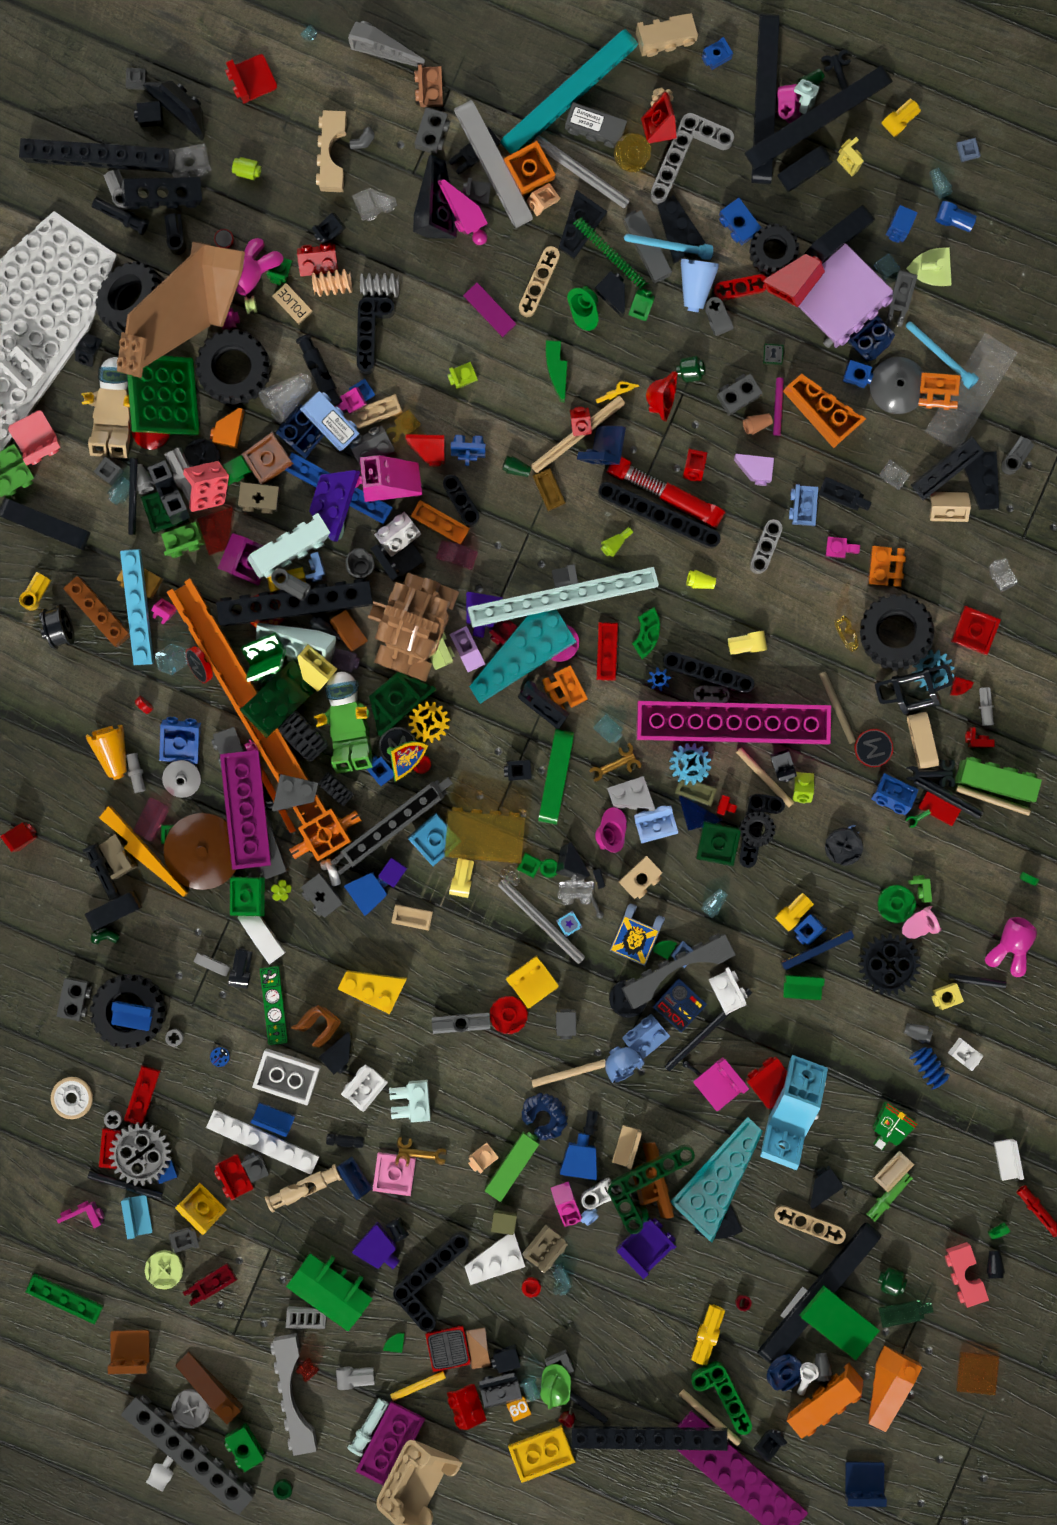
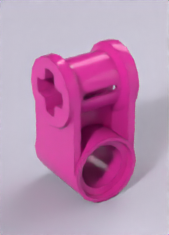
(788, 103)

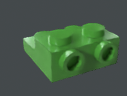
(13, 471)

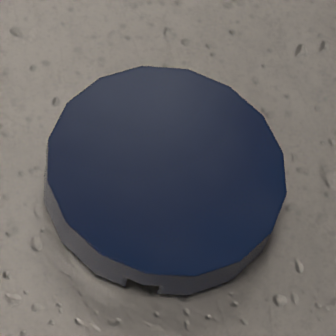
(784, 1372)

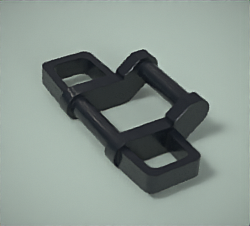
(933, 691)

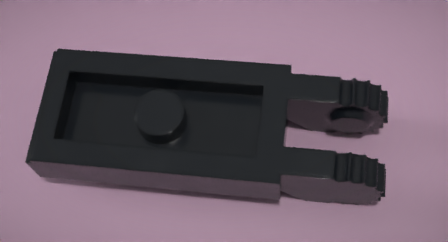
(469, 155)

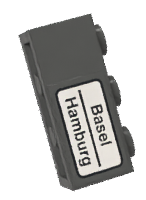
(595, 125)

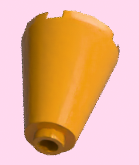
(109, 749)

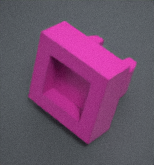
(164, 610)

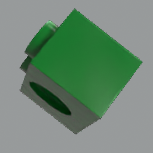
(244, 1436)

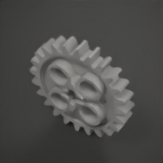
(150, 1167)

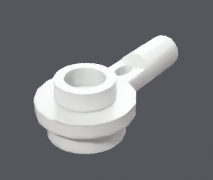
(808, 1373)

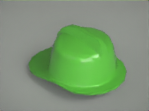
(555, 1386)

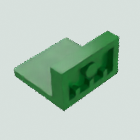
(264, 656)

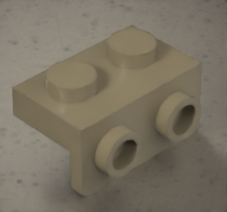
(545, 1248)

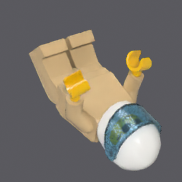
(111, 412)

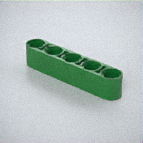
(556, 776)

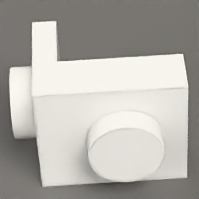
(965, 1054)

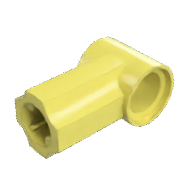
(749, 643)
(461, 881)

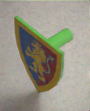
(406, 757)

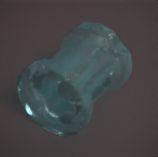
(530, 1389)

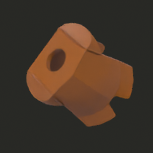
(310, 1018)

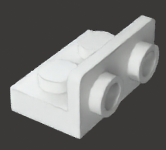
(727, 991)

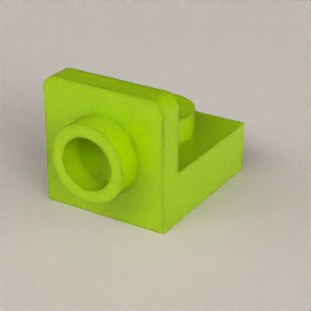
(462, 375)

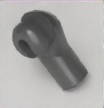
(364, 141)

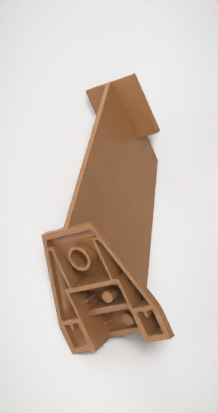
(181, 306)

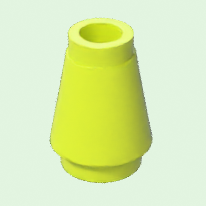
(700, 580)

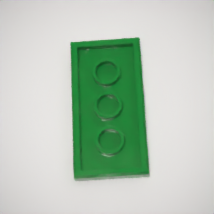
(839, 1322)

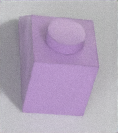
(756, 468)
(467, 649)

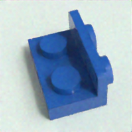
(895, 794)

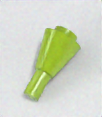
(614, 543)

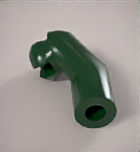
(102, 934)

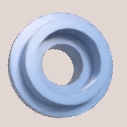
(589, 1216)

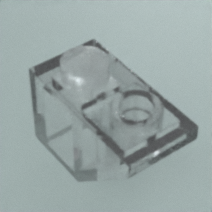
(373, 202)

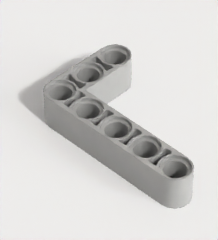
(681, 150)

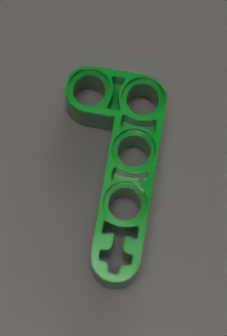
(726, 1398)

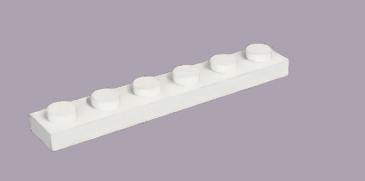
(262, 1141)

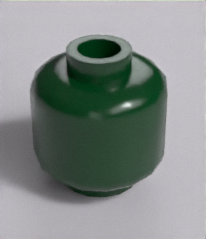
(691, 369)
(892, 1282)

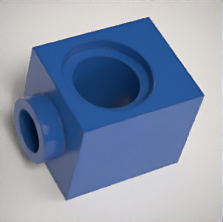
(850, 378)

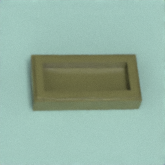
(699, 792)

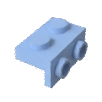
(655, 824)

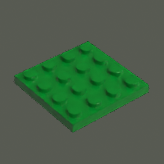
(164, 397)

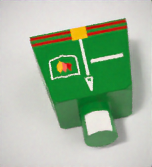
(892, 1126)

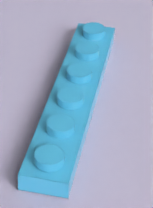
(137, 607)

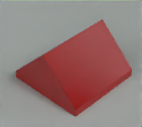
(660, 121)

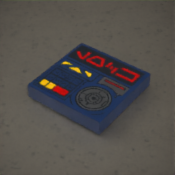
(679, 1005)

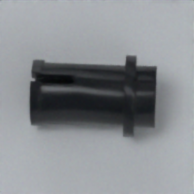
(591, 1122)

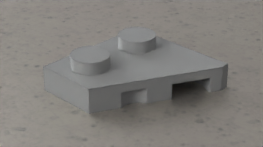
(631, 794)

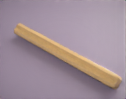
(570, 440)

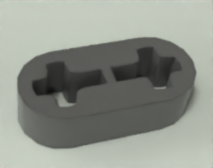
(711, 689)

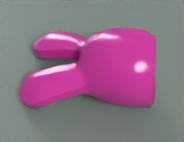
(254, 269)
(1016, 938)

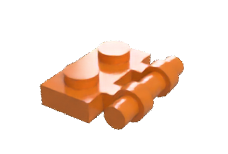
(942, 385)
(880, 566)
(569, 685)

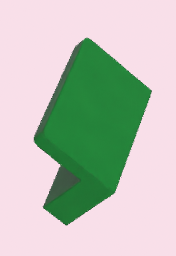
(803, 987)

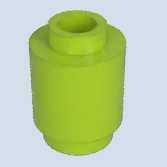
(246, 168)

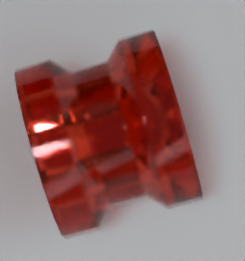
(307, 1369)

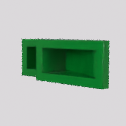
(556, 369)

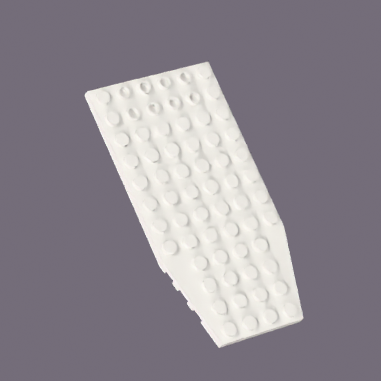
(46, 305)

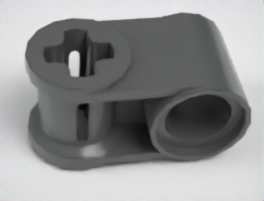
(719, 319)

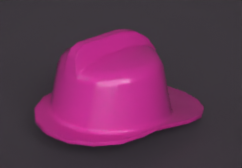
(612, 830)

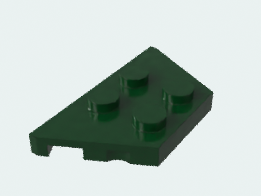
(396, 700)

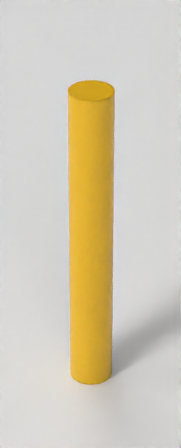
(417, 1386)

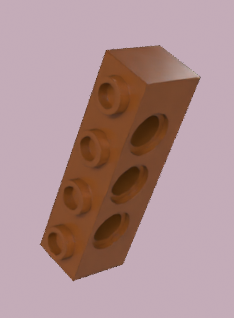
(97, 611)

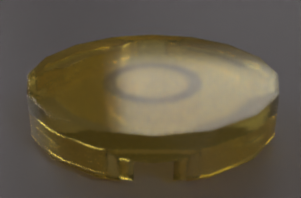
(632, 152)

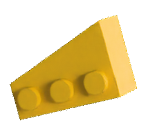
(373, 989)

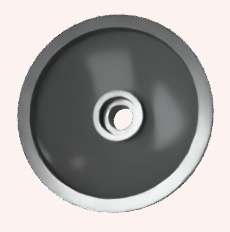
(886, 391)

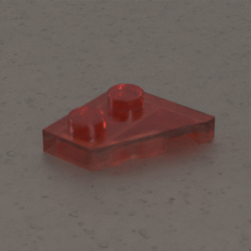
(216, 530)

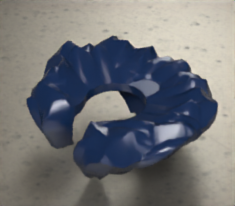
(554, 1107)

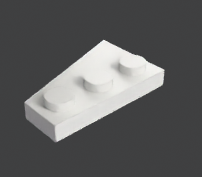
(496, 1260)

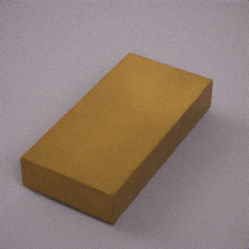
(548, 489)

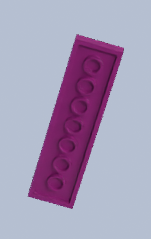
(744, 1482)

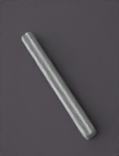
(582, 172)
(538, 918)

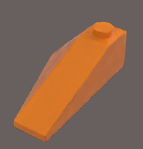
(892, 1383)

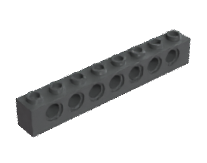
(161, 1439)

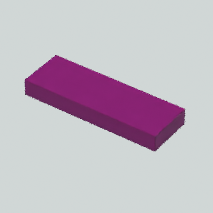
(489, 310)

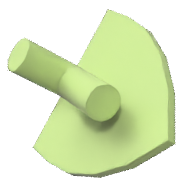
(933, 267)

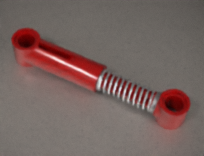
(670, 494)

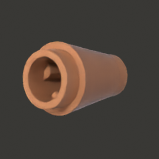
(756, 423)

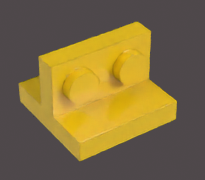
(201, 1208)

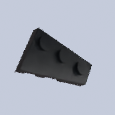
(984, 480)

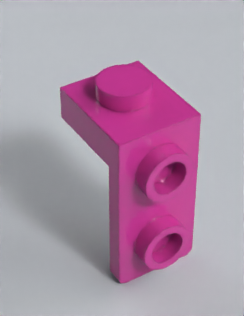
(95, 1214)

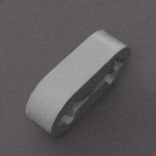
(211, 964)

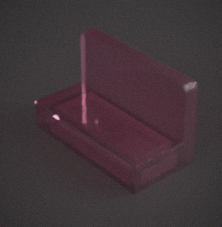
(151, 819)

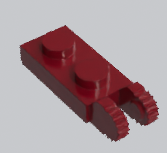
(212, 1283)

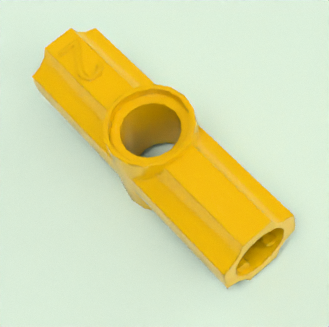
(708, 1334)

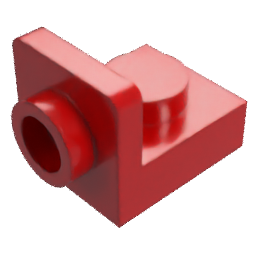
(695, 465)
(981, 742)

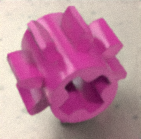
(231, 320)

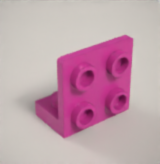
(720, 1084)

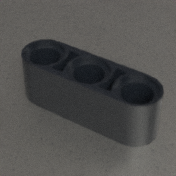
(805, 168)
(459, 491)
(113, 910)

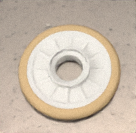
(59, 1098)

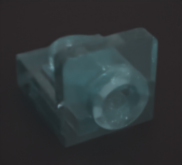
(608, 729)
(561, 1276)

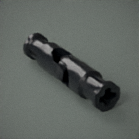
(320, 374)

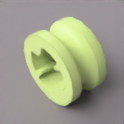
(250, 304)

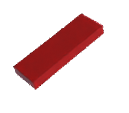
(607, 651)
(142, 1095)

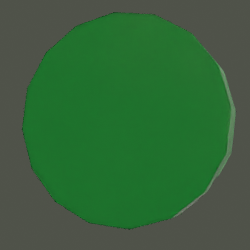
(896, 903)

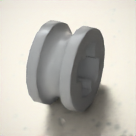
(170, 1033)
(113, 1125)

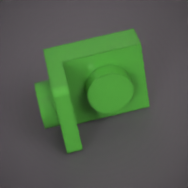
(924, 890)

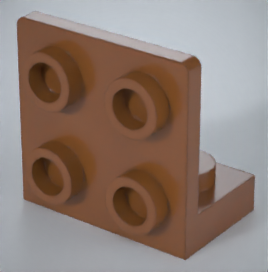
(129, 1352)

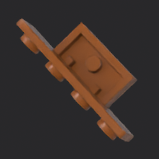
(657, 1190)

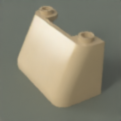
(414, 1482)

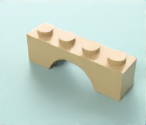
(333, 127)

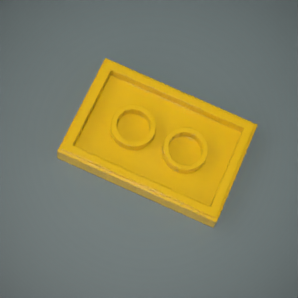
(541, 1453)

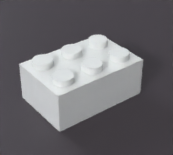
(286, 1076)

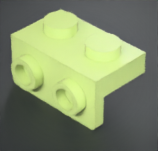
(443, 655)

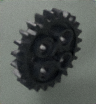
(901, 952)

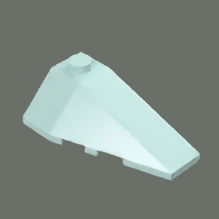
(296, 640)

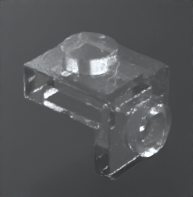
(1002, 575)

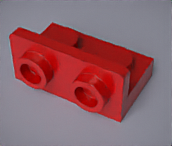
(233, 1177)

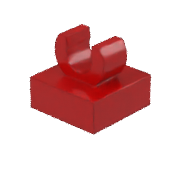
(724, 806)

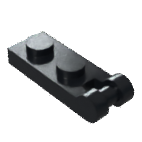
(543, 705)

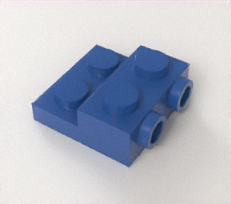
(180, 740)

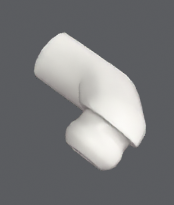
(332, 871)

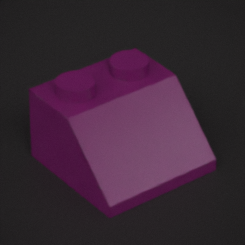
(236, 558)

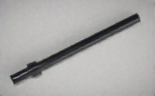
(699, 1037)

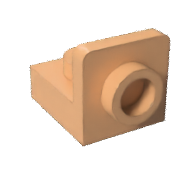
(542, 199)
(482, 1158)

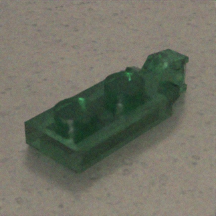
(903, 1313)

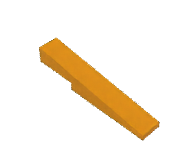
(139, 849)

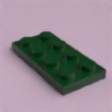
(278, 699)

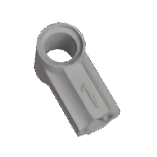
(114, 179)
(349, 1378)

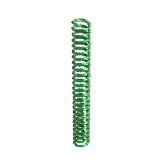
(580, 223)

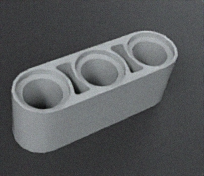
(772, 539)

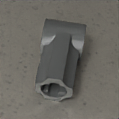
(1017, 455)
(291, 584)

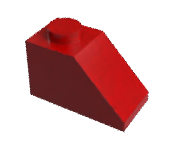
(19, 836)

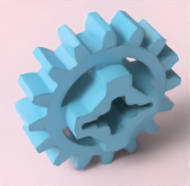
(936, 658)
(684, 759)

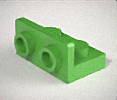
(183, 539)

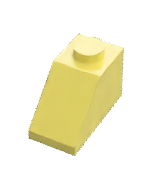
(315, 668)

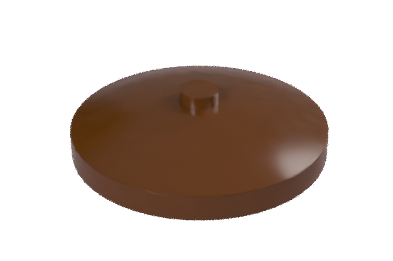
(199, 851)

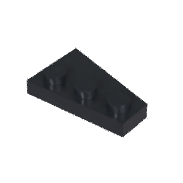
(678, 227)
(572, 238)

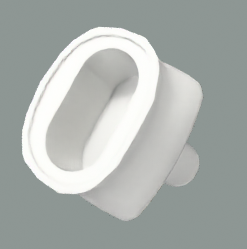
(160, 1474)

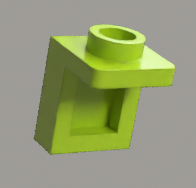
(803, 787)

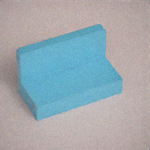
(136, 1216)

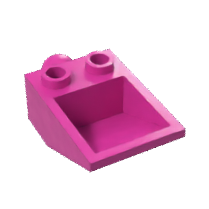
(467, 213)
(388, 478)

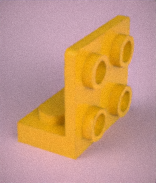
(532, 982)

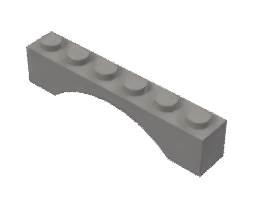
(302, 1433)

